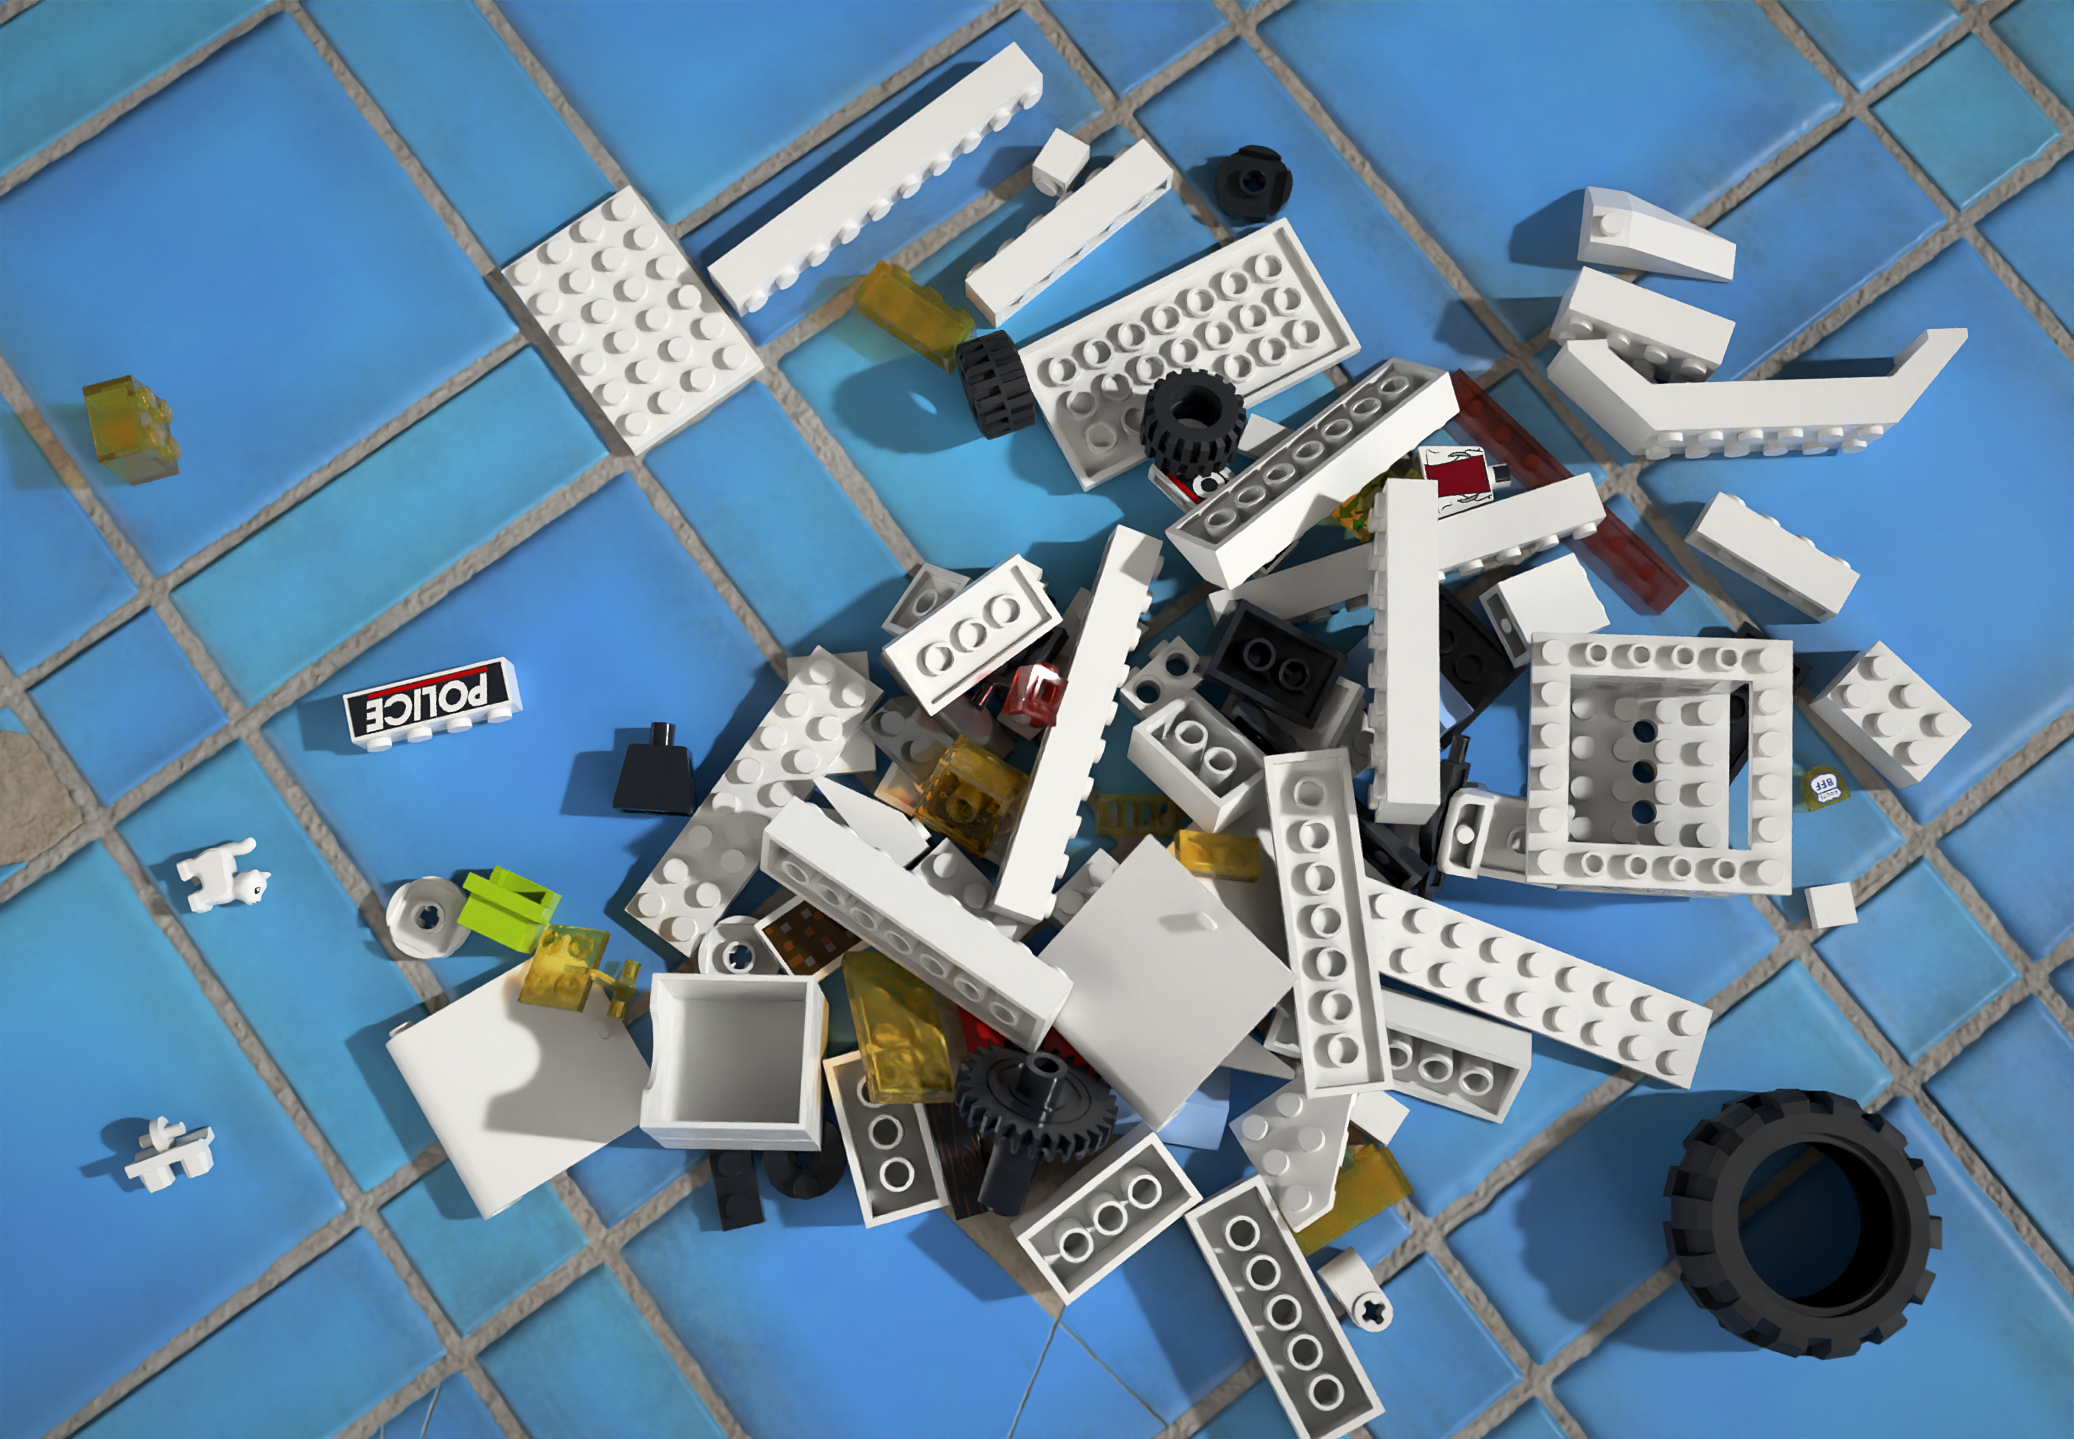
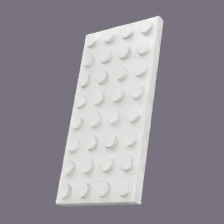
(1240, 313)

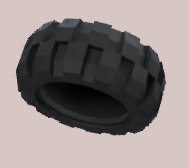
(1893, 1210)

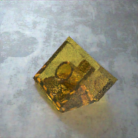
(970, 796)

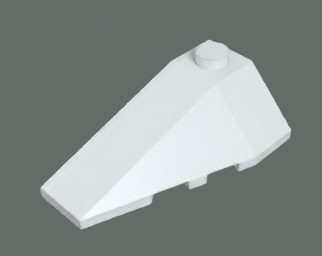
(1641, 236)

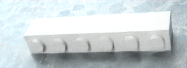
(1068, 232)

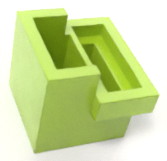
(508, 908)

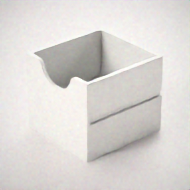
(736, 1062)

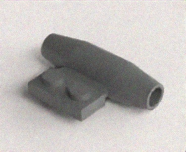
(920, 740)

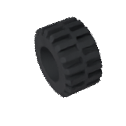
(995, 384)
(1197, 398)

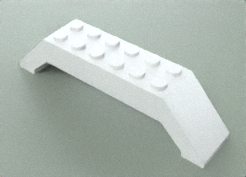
(1747, 414)

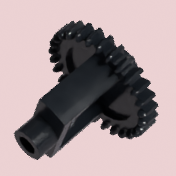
(1035, 1108)

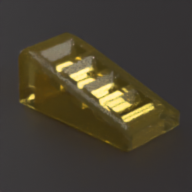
(1102, 815)

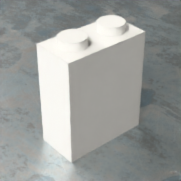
(1543, 600)

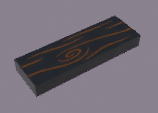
(959, 1158)

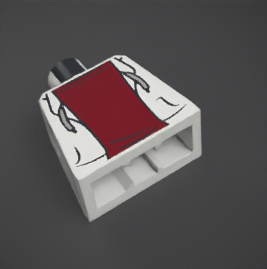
(1462, 476)

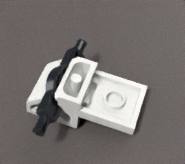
(1470, 830)

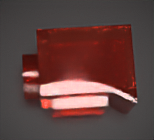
(1025, 688)

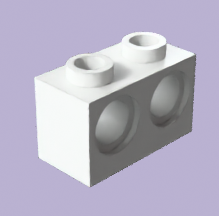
(1156, 676)

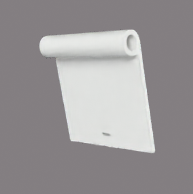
(1156, 984)
(520, 1085)

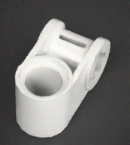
(1352, 1286)

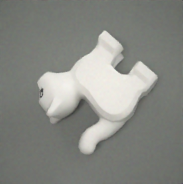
(219, 877)

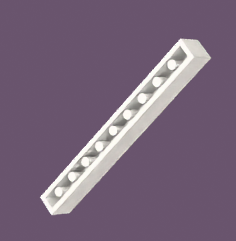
(877, 180)
(1463, 546)
(1069, 749)

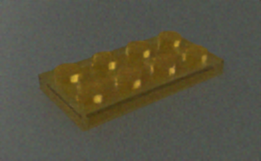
(897, 1031)

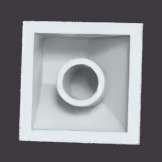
(925, 593)

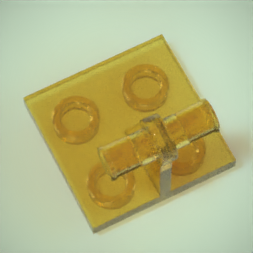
(567, 968)

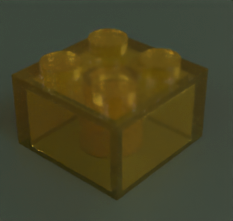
(132, 430)

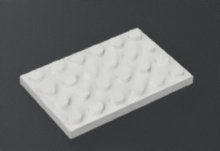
(632, 320)

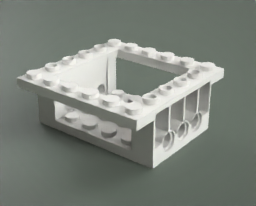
(1584, 749)

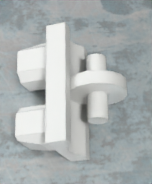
(154, 1162)

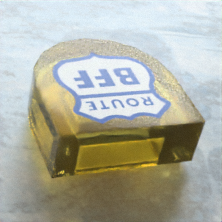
(1822, 787)

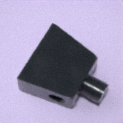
(657, 777)

